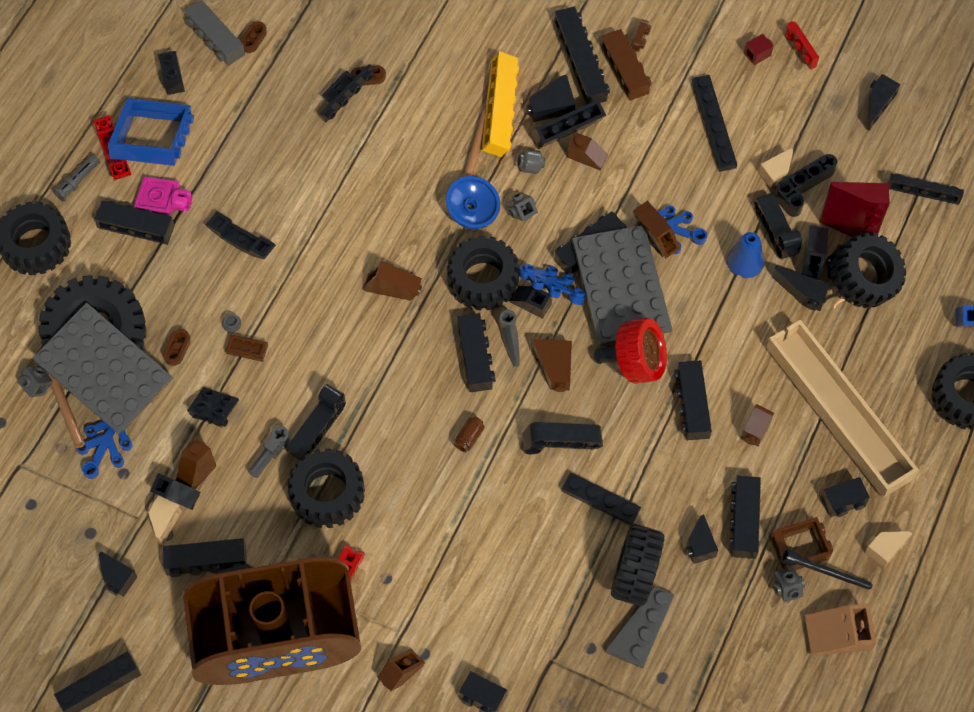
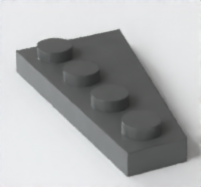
(640, 632)

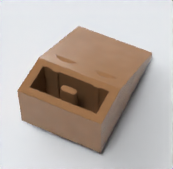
(841, 630)

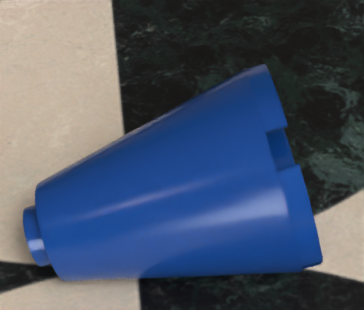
(746, 256)

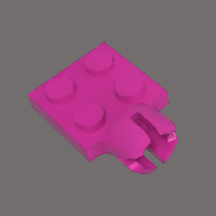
(162, 196)

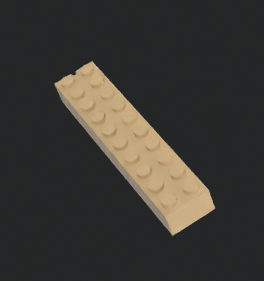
(842, 409)

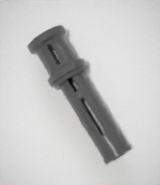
(71, 183)

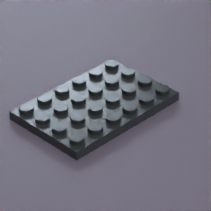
(620, 280)
(102, 368)

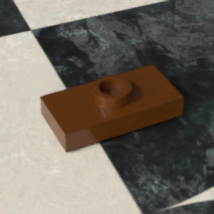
(247, 348)

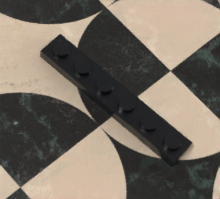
(714, 123)

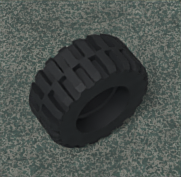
(483, 251)
(43, 256)
(885, 260)
(945, 395)
(319, 465)
(637, 565)

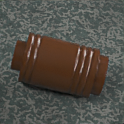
(469, 434)

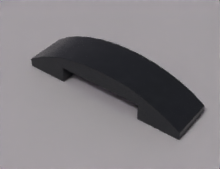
(238, 237)

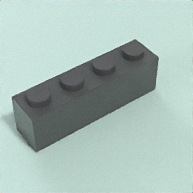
(214, 33)

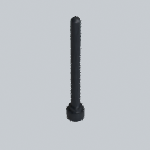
(790, 558)

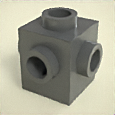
(522, 206)
(34, 381)
(788, 588)

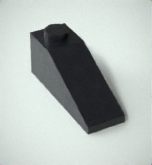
(881, 95)
(804, 289)

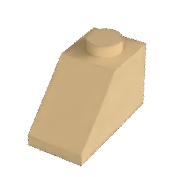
(776, 168)
(163, 517)
(886, 546)

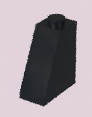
(552, 100)
(815, 252)

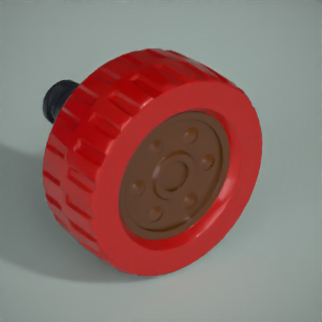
(638, 350)

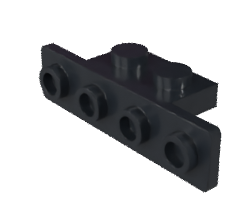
(343, 89)

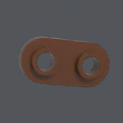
(643, 30)
(251, 38)
(377, 78)
(175, 348)

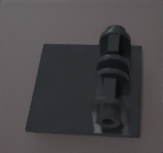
(212, 407)

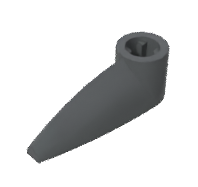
(510, 335)

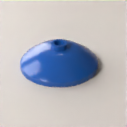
(478, 194)

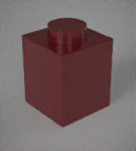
(758, 49)

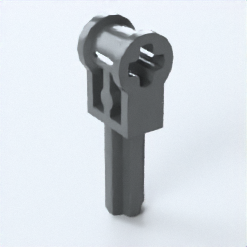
(271, 450)

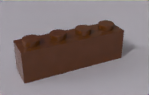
(625, 64)

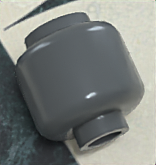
(530, 161)

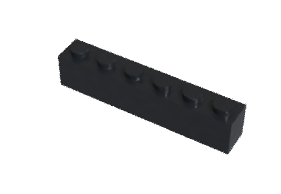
(581, 55)

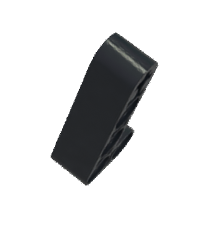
(822, 168)
(784, 240)
(318, 423)
(561, 435)

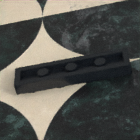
(925, 189)
(601, 499)

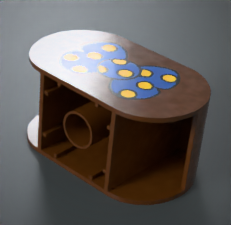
(271, 621)

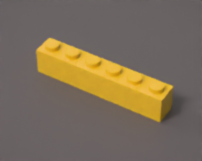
(500, 104)

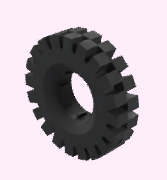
(101, 295)

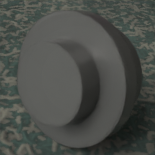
(231, 323)

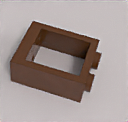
(818, 529)

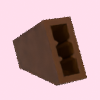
(657, 229)
(392, 282)
(555, 362)
(195, 464)

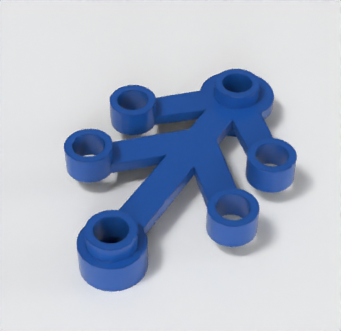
(699, 232)
(552, 283)
(104, 442)

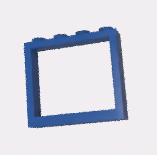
(154, 110)

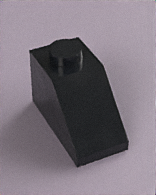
(701, 542)
(116, 575)

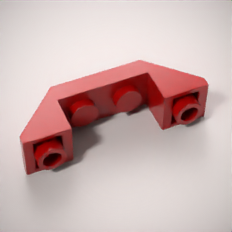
(105, 128)

